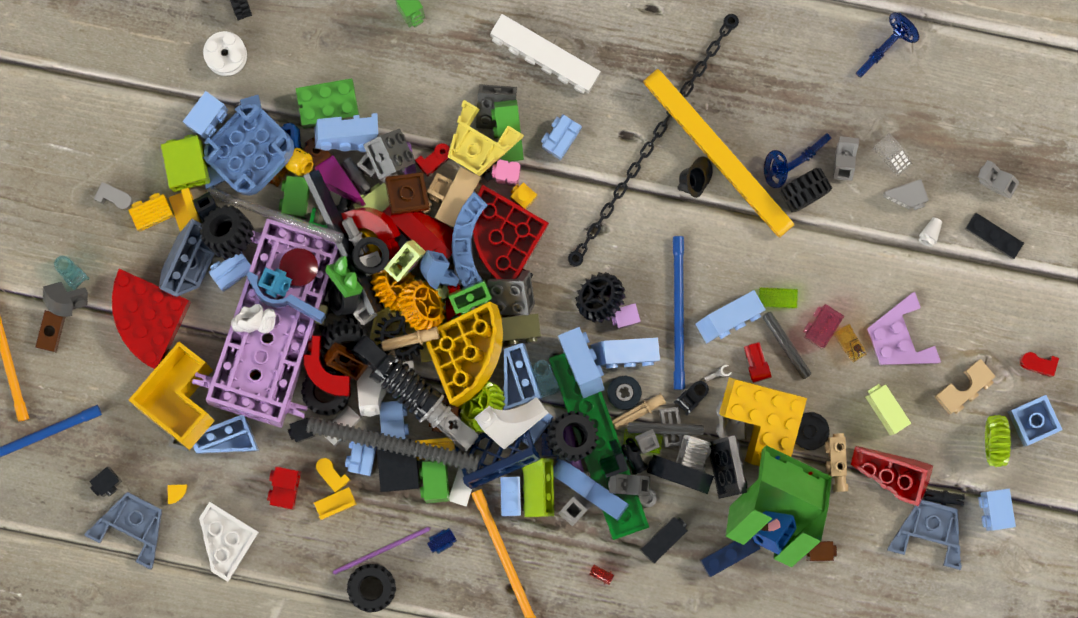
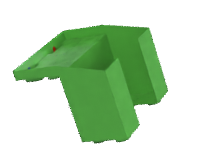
(788, 489)

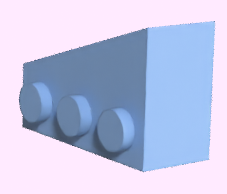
(345, 134)
(730, 317)
(626, 352)
(582, 361)
(519, 377)
(227, 436)

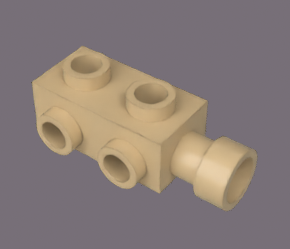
(837, 456)

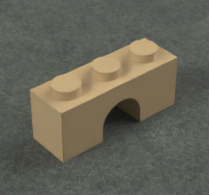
(979, 377)

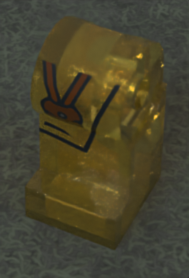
(850, 343)

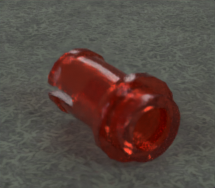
(601, 574)

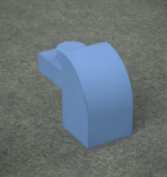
(435, 270)

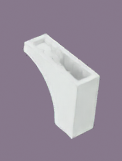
(371, 394)
(508, 425)

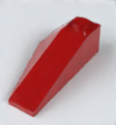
(424, 230)
(898, 474)

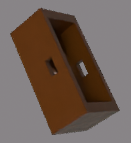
(50, 343)
(352, 368)

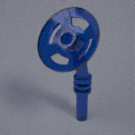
(902, 29)
(781, 168)

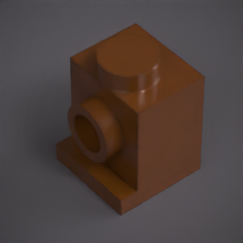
(317, 158)

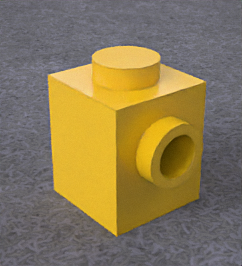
(523, 195)

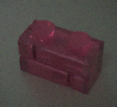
(823, 326)

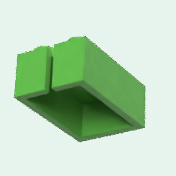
(327, 101)

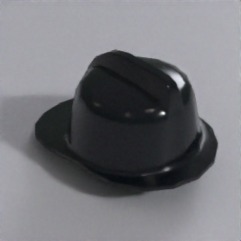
(696, 178)

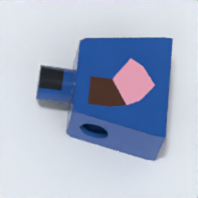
(776, 532)

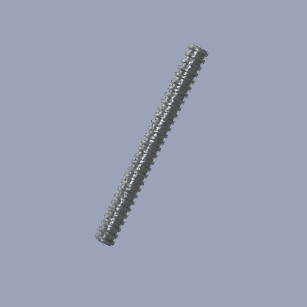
(392, 443)

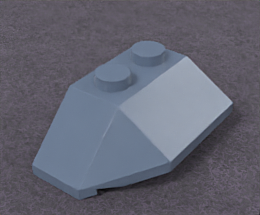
(186, 262)

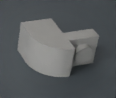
(845, 158)
(997, 180)
(575, 509)

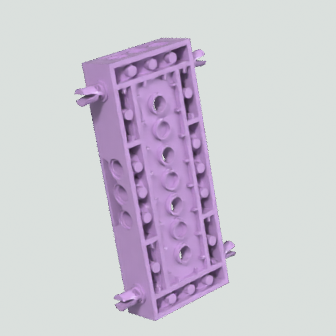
(283, 358)

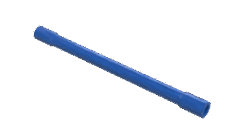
(679, 373)
(84, 416)

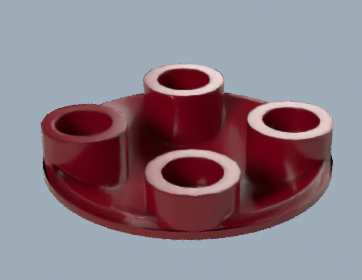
(300, 266)

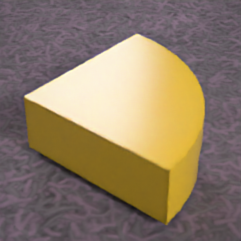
(176, 493)

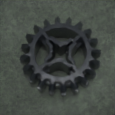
(610, 292)
(383, 333)

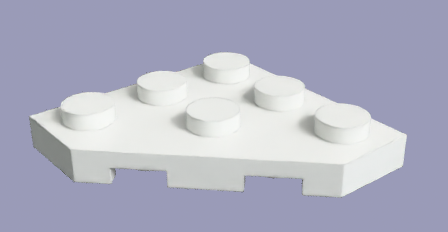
(225, 540)

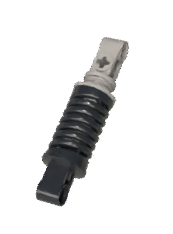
(424, 400)

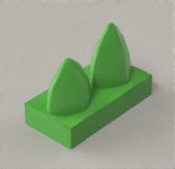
(343, 278)

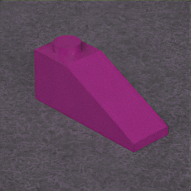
(338, 181)

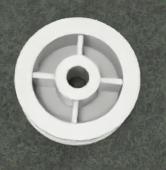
(217, 46)

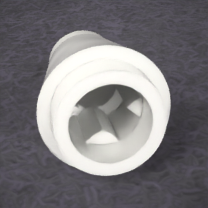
(931, 232)

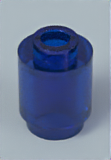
(441, 541)

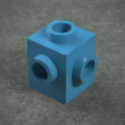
(275, 282)

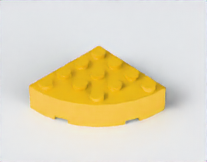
(467, 352)

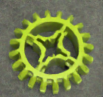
(489, 395)
(997, 441)

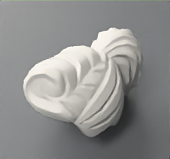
(254, 319)

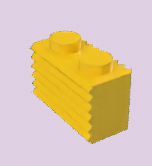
(150, 212)

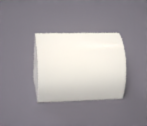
(348, 417)

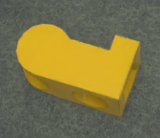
(326, 470)

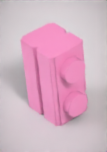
(506, 172)

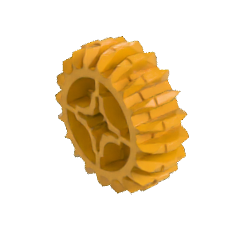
(388, 288)
(421, 305)

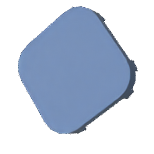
(249, 150)

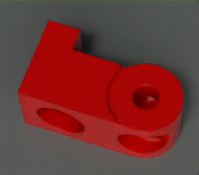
(434, 160)
(1033, 363)

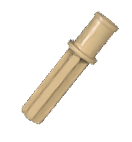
(418, 337)
(638, 411)

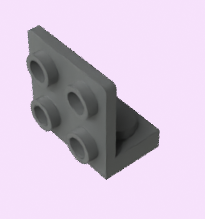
(486, 97)
(389, 153)
(513, 295)

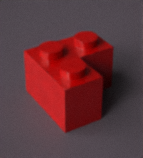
(285, 487)

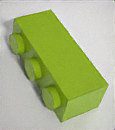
(539, 488)

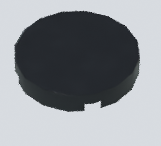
(812, 431)

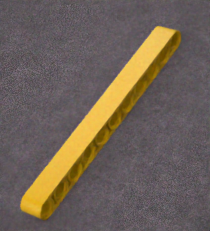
(718, 153)

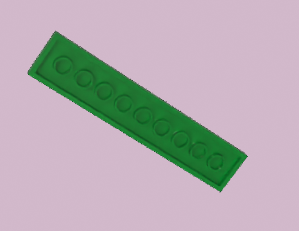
(595, 407)

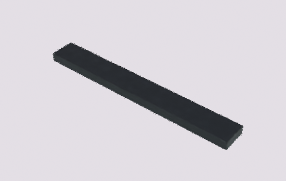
(334, 221)

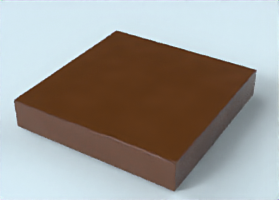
(407, 193)

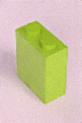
(185, 163)

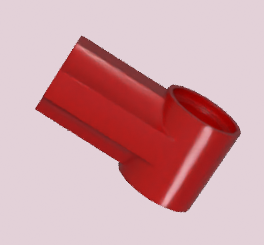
(758, 368)

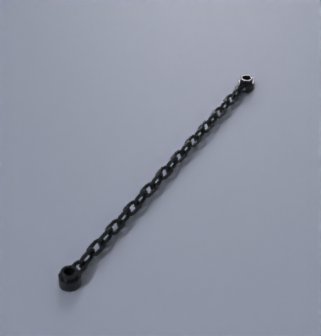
(730, 27)

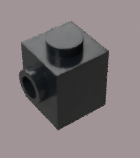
(298, 431)
(105, 482)

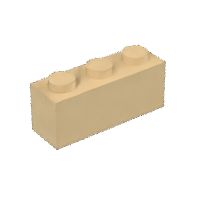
(458, 193)

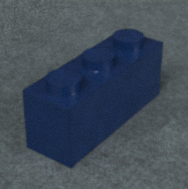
(728, 556)

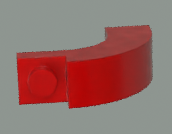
(378, 223)
(327, 382)

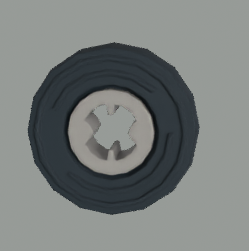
(615, 396)

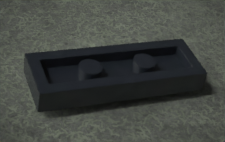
(994, 236)

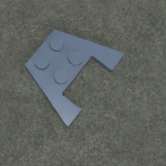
(135, 519)
(934, 524)

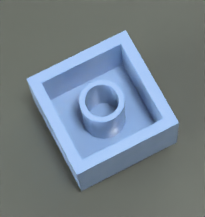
(206, 116)
(1035, 420)
(997, 510)

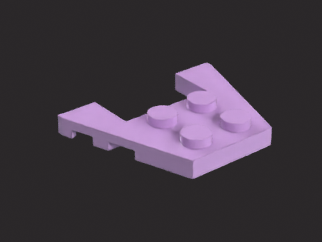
(892, 339)

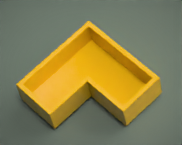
(167, 394)
(772, 412)

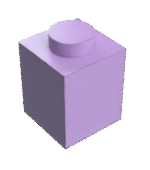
(626, 317)

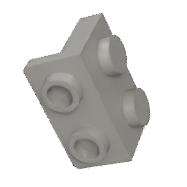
(730, 427)

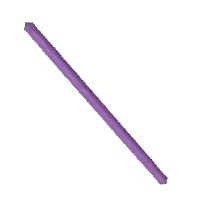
(381, 550)

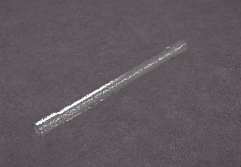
(325, 233)

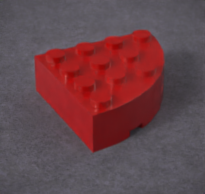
(506, 235)
(146, 317)

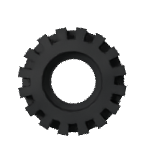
(241, 9)

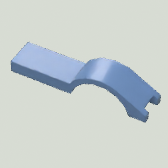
(290, 300)
(589, 489)

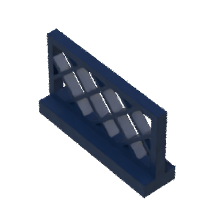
(502, 467)

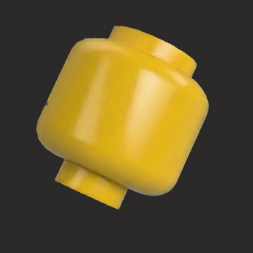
(300, 162)

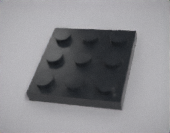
(727, 467)

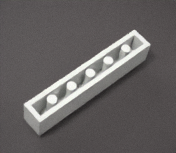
(544, 53)

